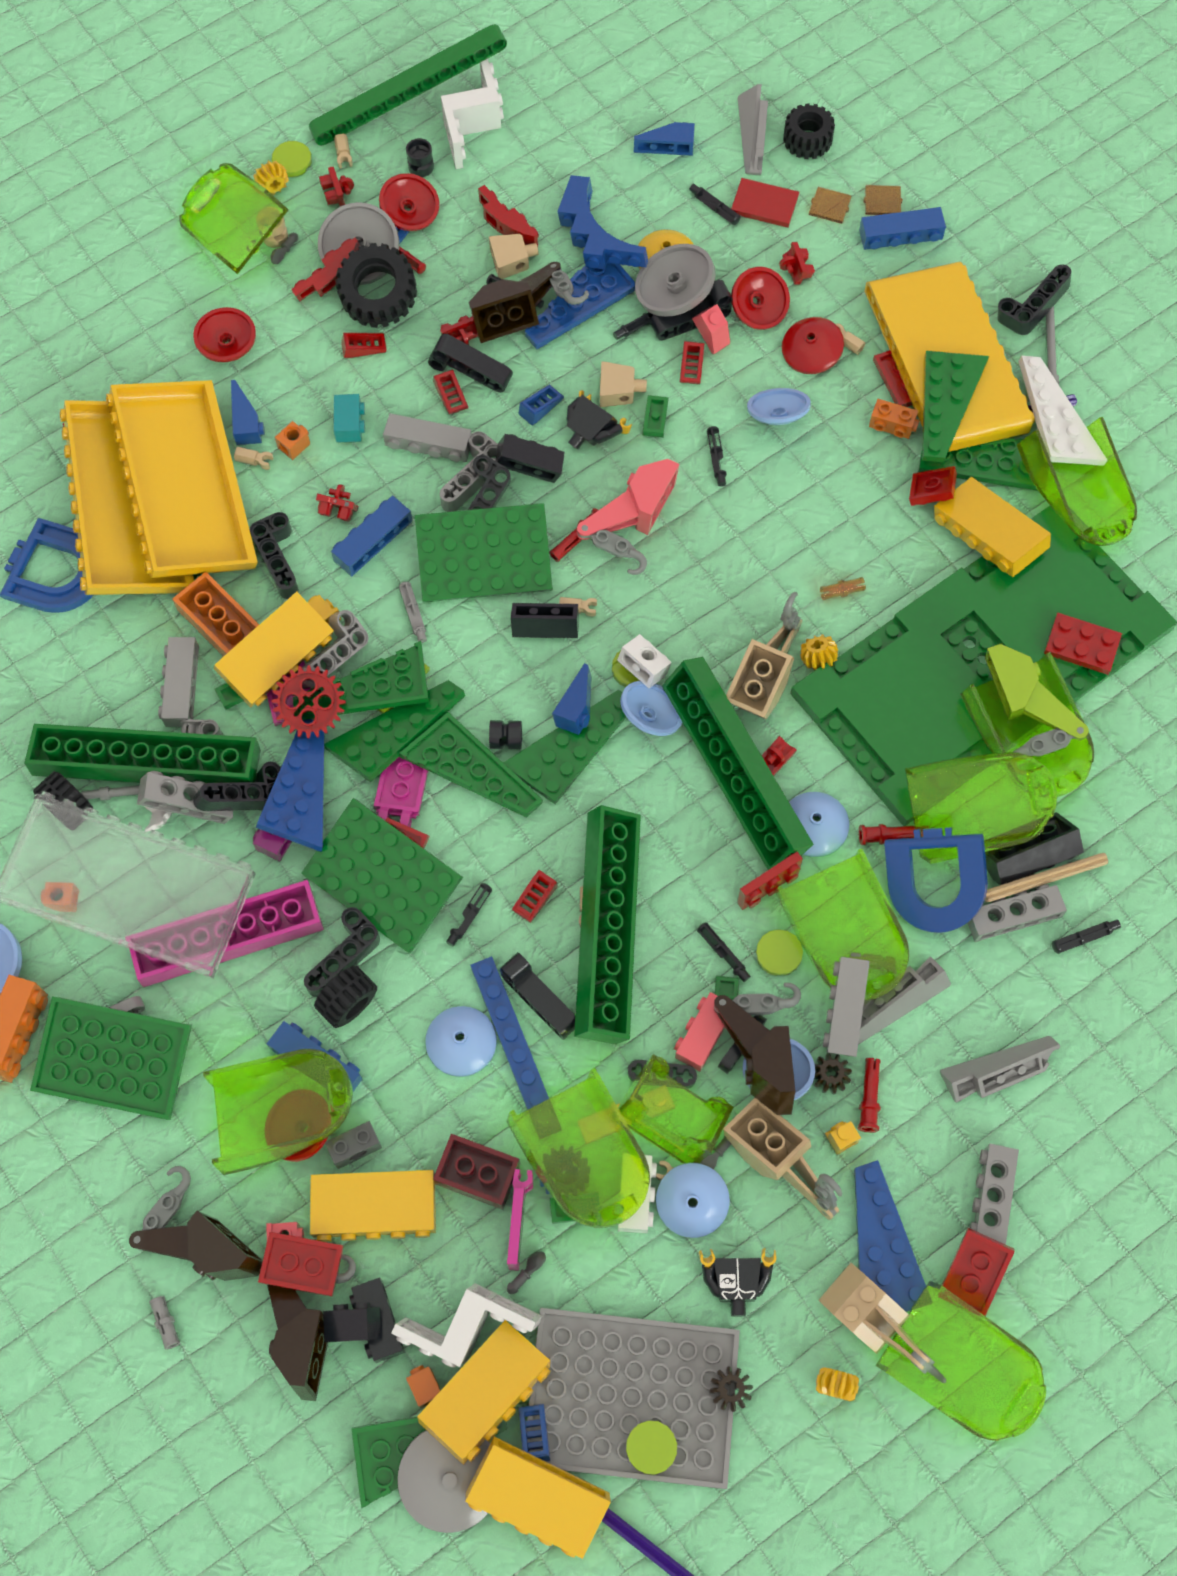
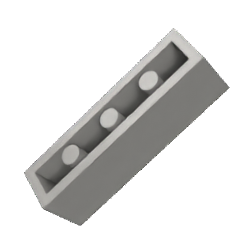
(427, 437)
(180, 680)
(847, 1007)

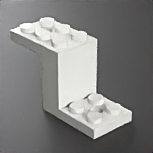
(472, 112)
(466, 1325)

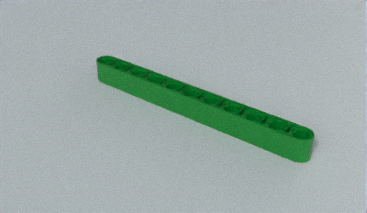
(408, 84)

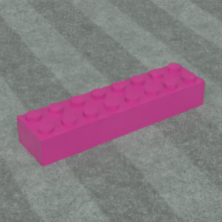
(262, 923)

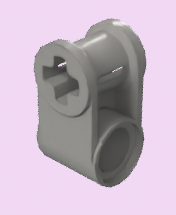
(200, 726)

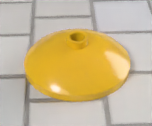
(662, 238)

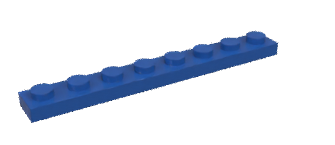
(509, 1032)

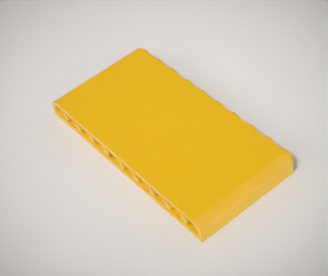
(943, 314)
(180, 478)
(102, 509)

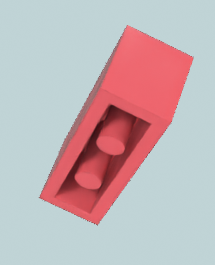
(701, 1035)

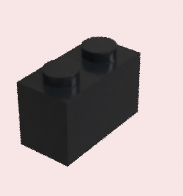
(352, 1324)

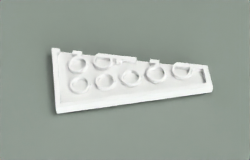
(1056, 419)

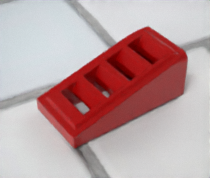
(696, 348)
(356, 350)
(443, 378)
(552, 886)

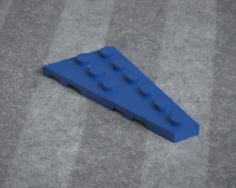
(296, 797)

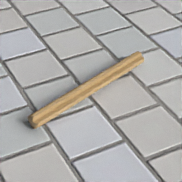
(1046, 877)

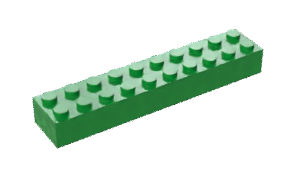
(130, 754)
(736, 762)
(608, 926)

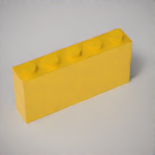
(992, 527)
(273, 649)
(372, 1205)
(484, 1392)
(537, 1498)

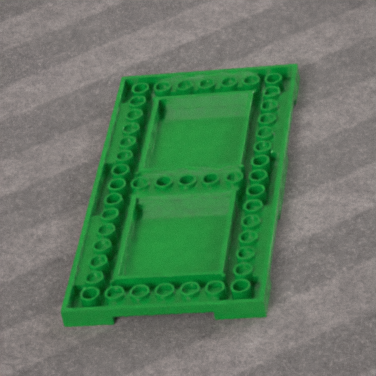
(900, 689)

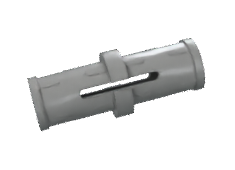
(164, 1322)

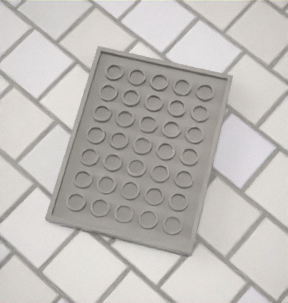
(632, 1371)

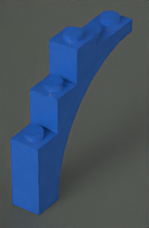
(587, 233)

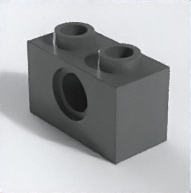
(353, 1145)

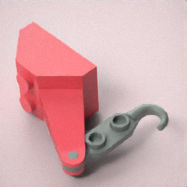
(637, 506)

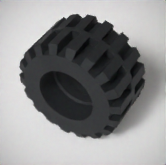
(805, 143)
(62, 789)
(345, 996)

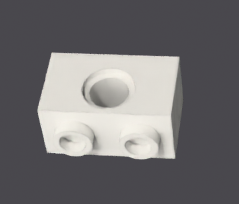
(644, 661)

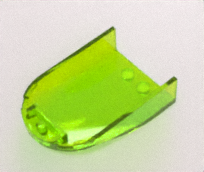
(230, 214)
(1088, 498)
(1068, 765)
(989, 794)
(848, 914)
(277, 1106)
(584, 1154)
(990, 1375)

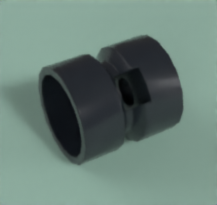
(420, 157)
(505, 734)

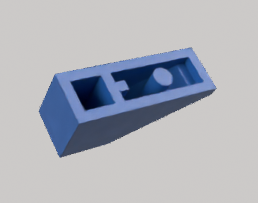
(669, 139)
(245, 420)
(574, 707)

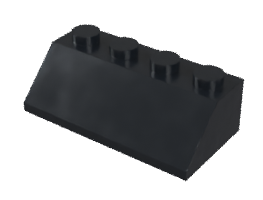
(1053, 845)

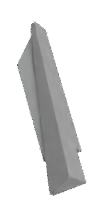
(753, 127)
(912, 991)
(999, 1069)

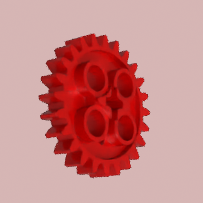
(293, 687)

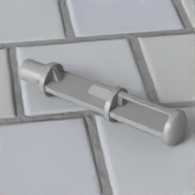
(413, 611)

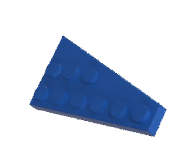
(604, 289)
(882, 1240)

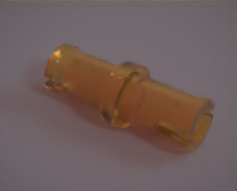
(842, 588)

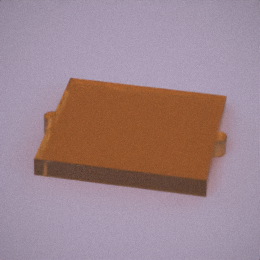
(882, 199)
(830, 205)

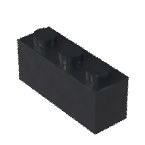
(530, 458)
(545, 620)
(387, 1345)

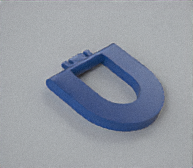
(37, 595)
(972, 879)

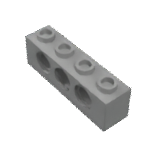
(153, 797)
(1048, 897)
(1006, 1160)

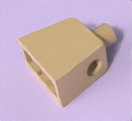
(511, 254)
(618, 384)

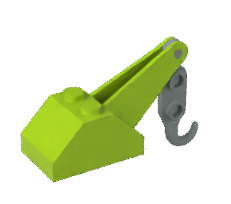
(1022, 693)

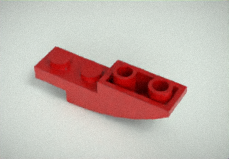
(505, 221)
(325, 278)

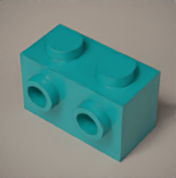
(348, 418)

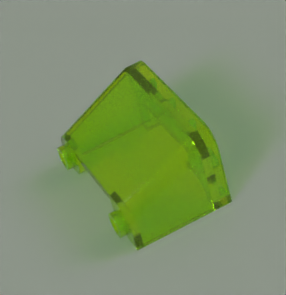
(672, 1114)

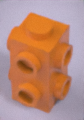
(894, 419)

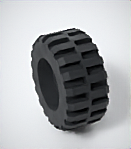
(368, 261)

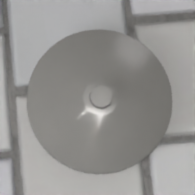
(361, 221)
(675, 280)
(436, 1485)

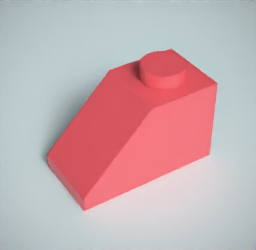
(713, 328)

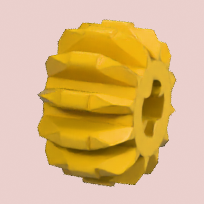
(271, 176)
(818, 652)
(837, 1384)

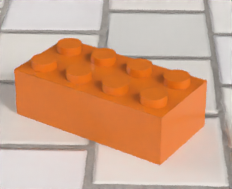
(214, 613)
(19, 1014)

